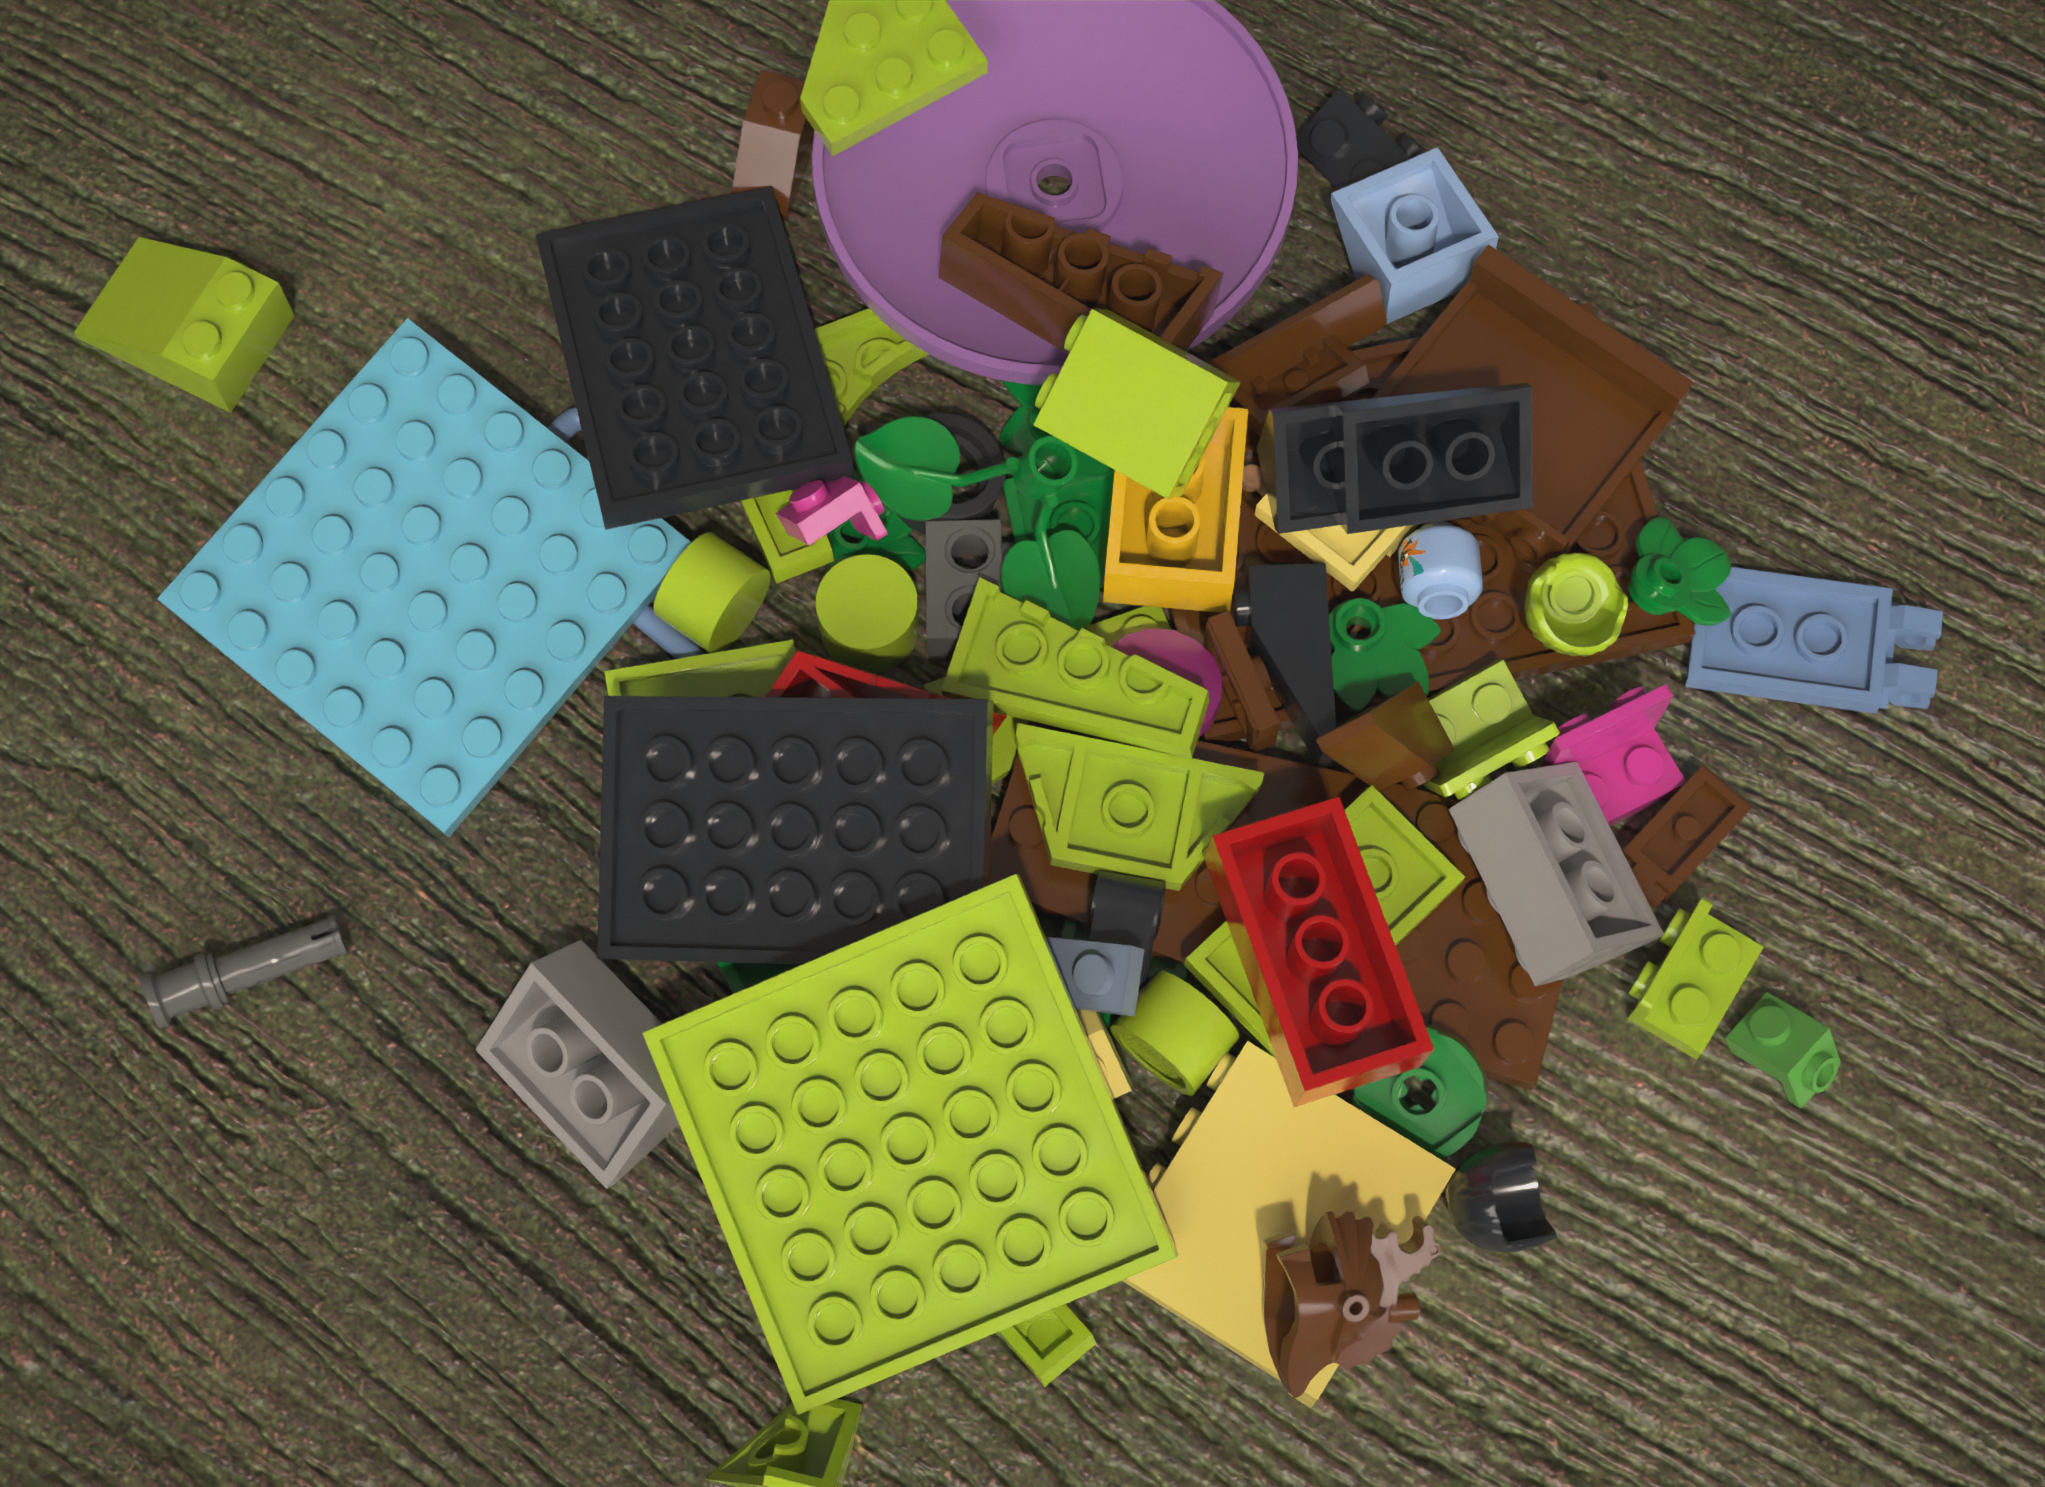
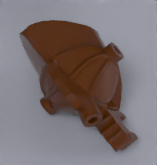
(1339, 1294)

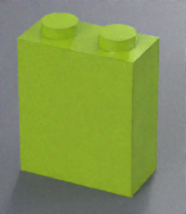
(1134, 402)

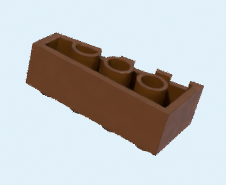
(1054, 275)

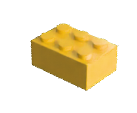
(1182, 546)

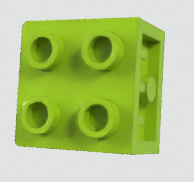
(1488, 729)

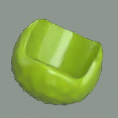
(1575, 605)

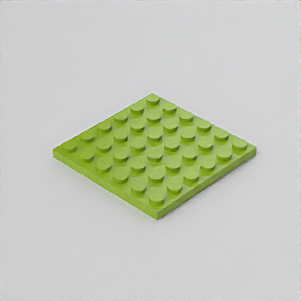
(909, 1144)

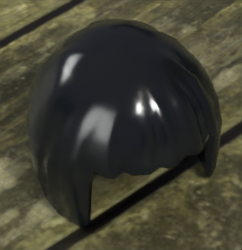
(1497, 1199)

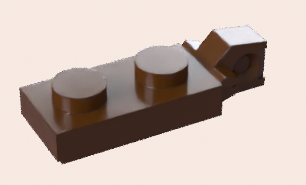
(1684, 834)

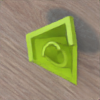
(796, 1449)

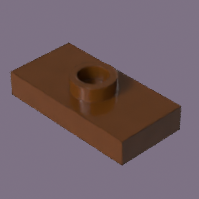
(1243, 681)

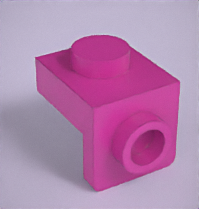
(824, 506)

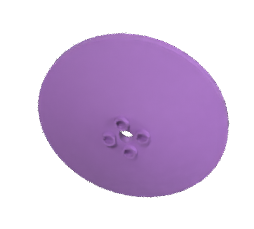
(1140, 104)

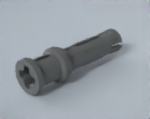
(213, 978)

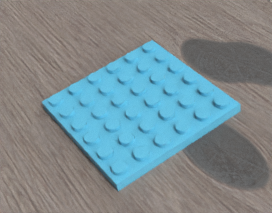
(424, 577)

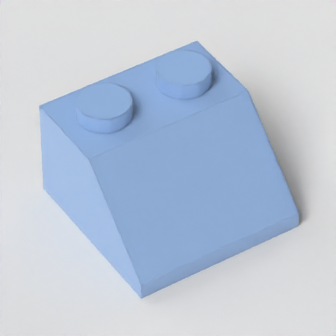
(1412, 232)

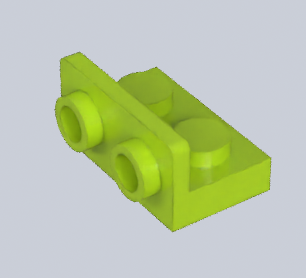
(1695, 980)

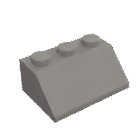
(1554, 871)
(581, 1062)

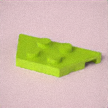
(1128, 804)

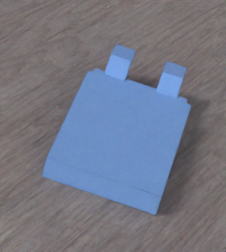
(1814, 644)

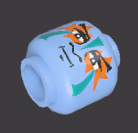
(1440, 570)

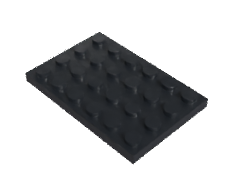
(692, 357)
(785, 822)

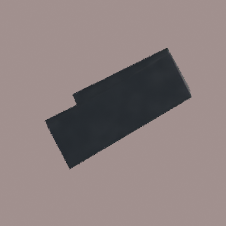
(1399, 459)

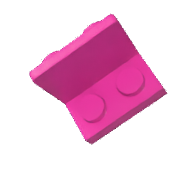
(1621, 753)

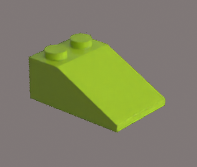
(189, 319)

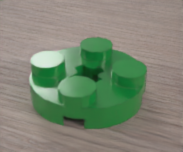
(1458, 1097)

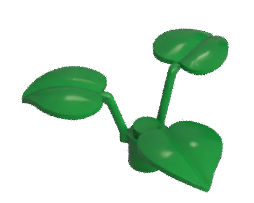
(913, 474)

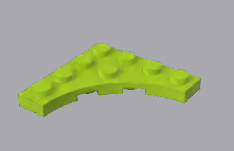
(858, 358)

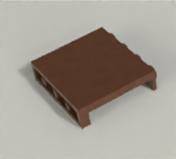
(1593, 394)

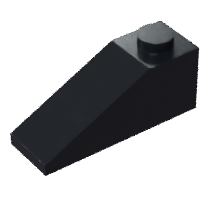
(1291, 634)

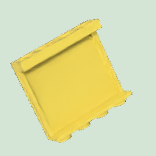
(1266, 1169)

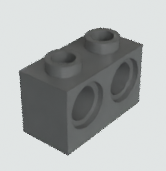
(951, 586)

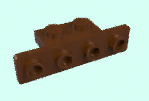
(1306, 354)

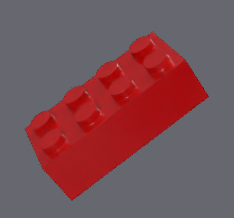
(1317, 952)

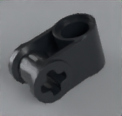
(1127, 913)

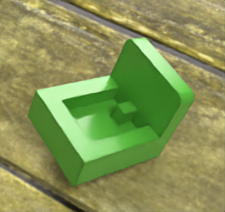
(1787, 1048)

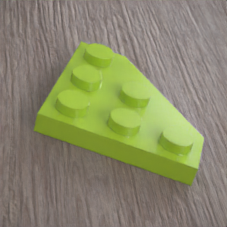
(884, 64)

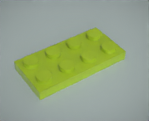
(1406, 877)

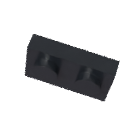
(1351, 141)

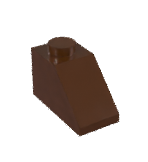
(774, 141)
(1391, 741)

